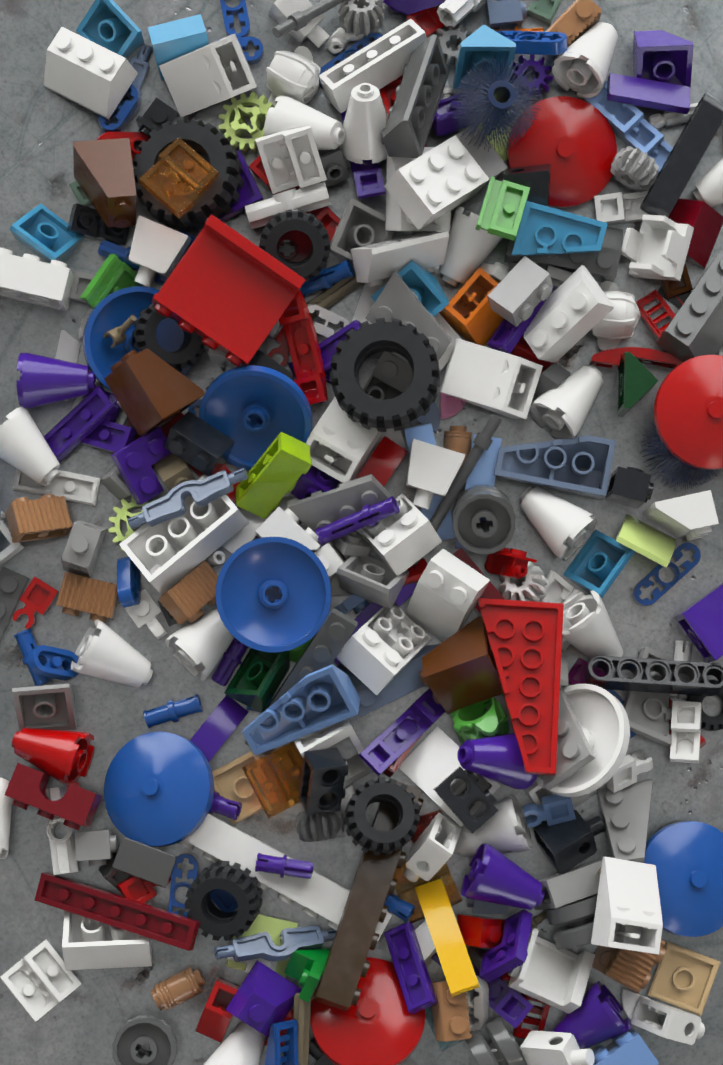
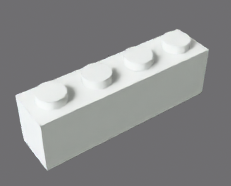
(374, 64)

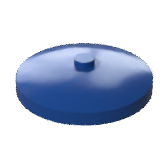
(112, 313)
(253, 408)
(273, 594)
(158, 789)
(688, 877)

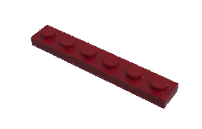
(117, 911)

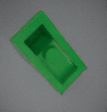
(307, 968)

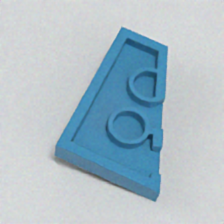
(555, 231)

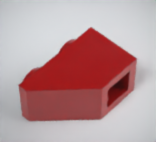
(481, 930)
(214, 1017)

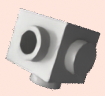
(95, 846)

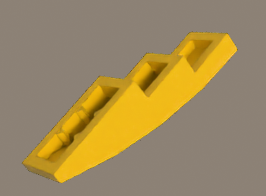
(447, 937)

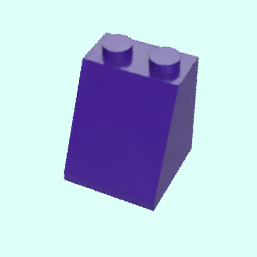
(704, 624)

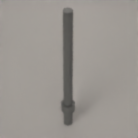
(299, 19)
(482, 442)

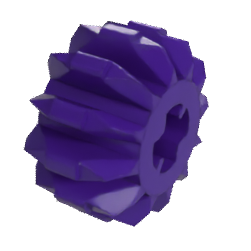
(538, 70)

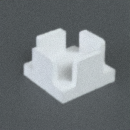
(658, 248)

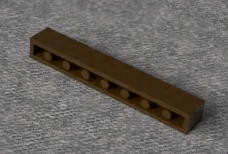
(360, 917)

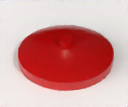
(575, 143)
(691, 412)
(375, 1029)

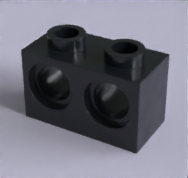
(322, 781)
(460, 804)

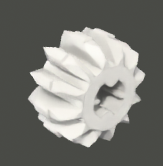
(526, 588)

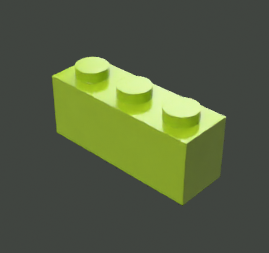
(273, 475)

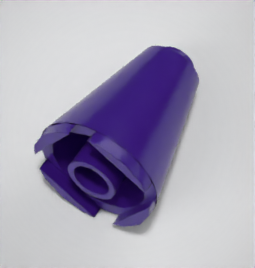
(51, 380)
(497, 760)
(500, 881)
(596, 1019)

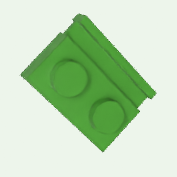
(503, 208)
(110, 278)

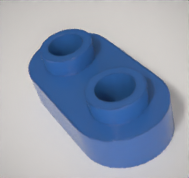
(47, 662)

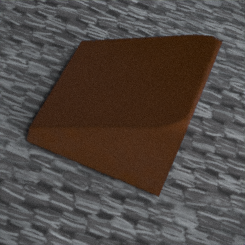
(674, 288)

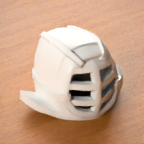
(293, 75)
(620, 321)

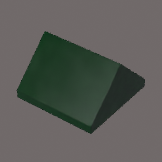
(633, 382)
(258, 678)

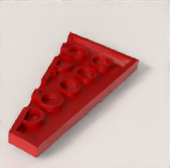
(527, 657)

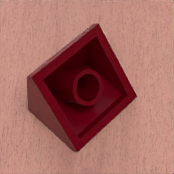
(706, 227)

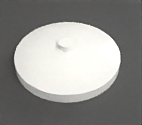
(607, 733)

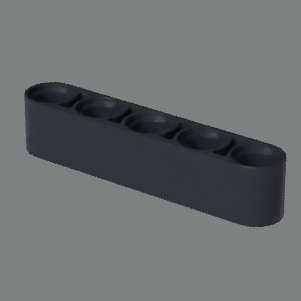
(684, 157)
(666, 668)

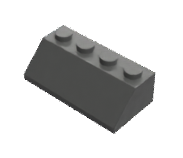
(416, 101)
(601, 264)
(699, 322)

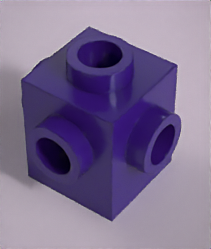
(312, 482)

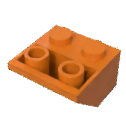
(471, 311)

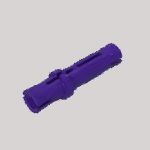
(329, 532)

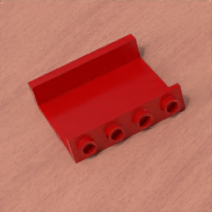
(227, 292)

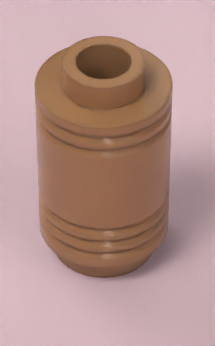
(458, 440)
(178, 988)

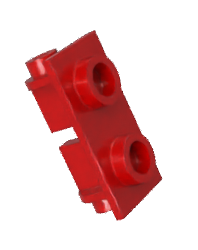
(508, 563)

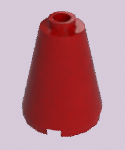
(56, 752)

